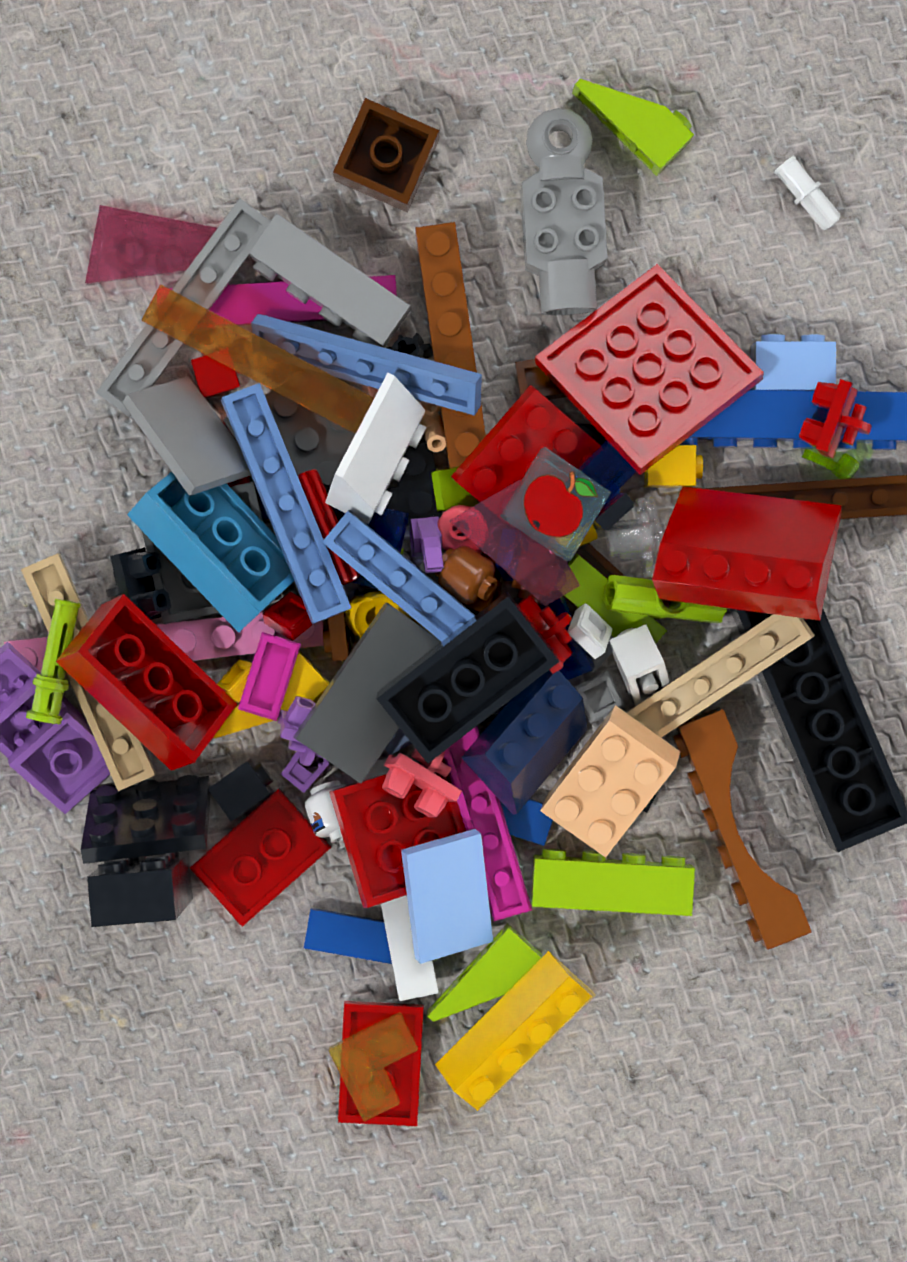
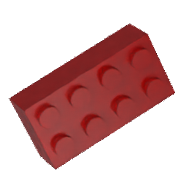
(147, 682)

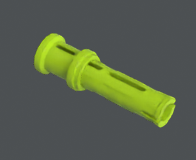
(52, 682)

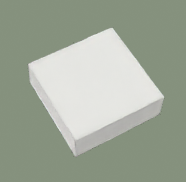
(590, 631)

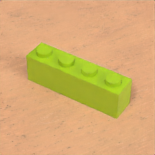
(612, 884)

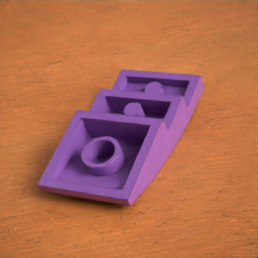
(53, 758)

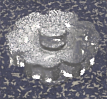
(638, 537)

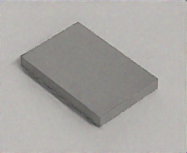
(188, 435)

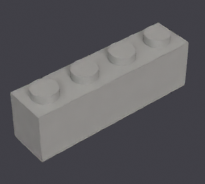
(329, 282)

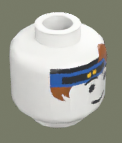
(322, 813)

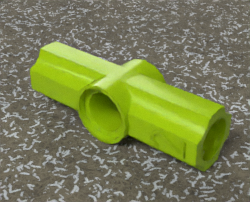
(640, 597)

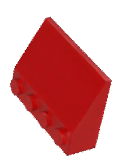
(747, 552)

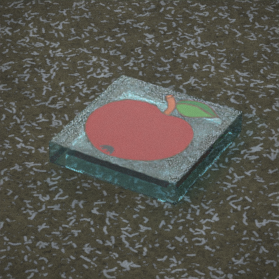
(555, 504)

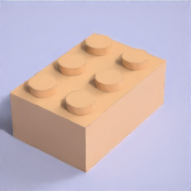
(610, 781)

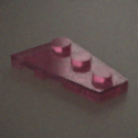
(142, 245)
(523, 558)

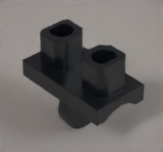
(134, 578)

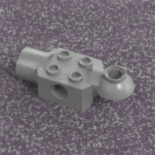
(563, 215)

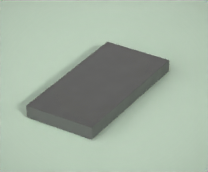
(348, 720)

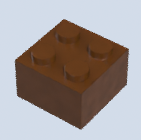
(386, 155)

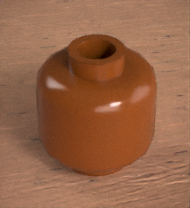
(467, 575)

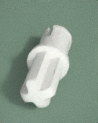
(808, 193)

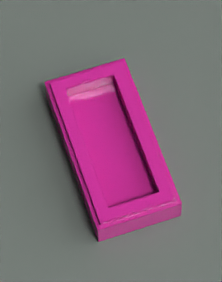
(269, 676)

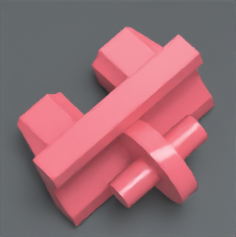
(405, 772)

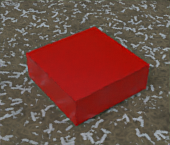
(214, 377)
(288, 616)

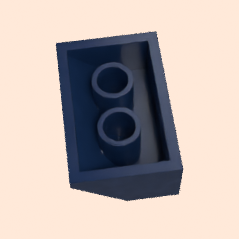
(528, 739)

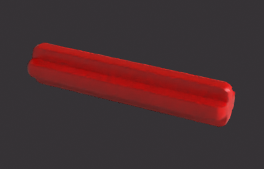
(326, 519)

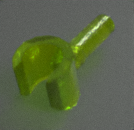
(843, 468)

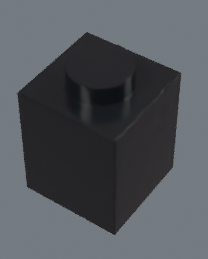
(242, 788)

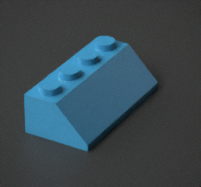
(216, 546)

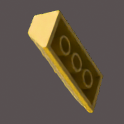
(514, 1031)

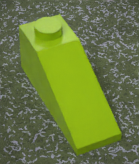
(641, 125)
(488, 975)

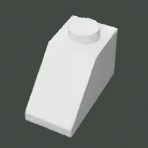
(639, 663)

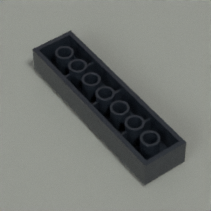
(830, 737)

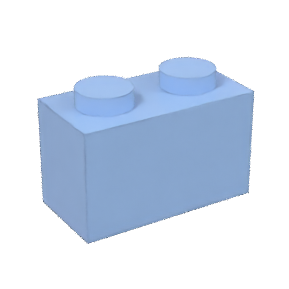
(794, 363)

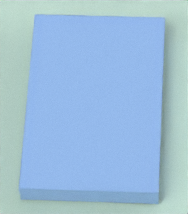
(447, 895)

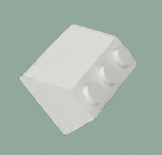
(377, 452)

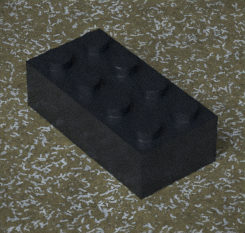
(467, 677)
(140, 889)

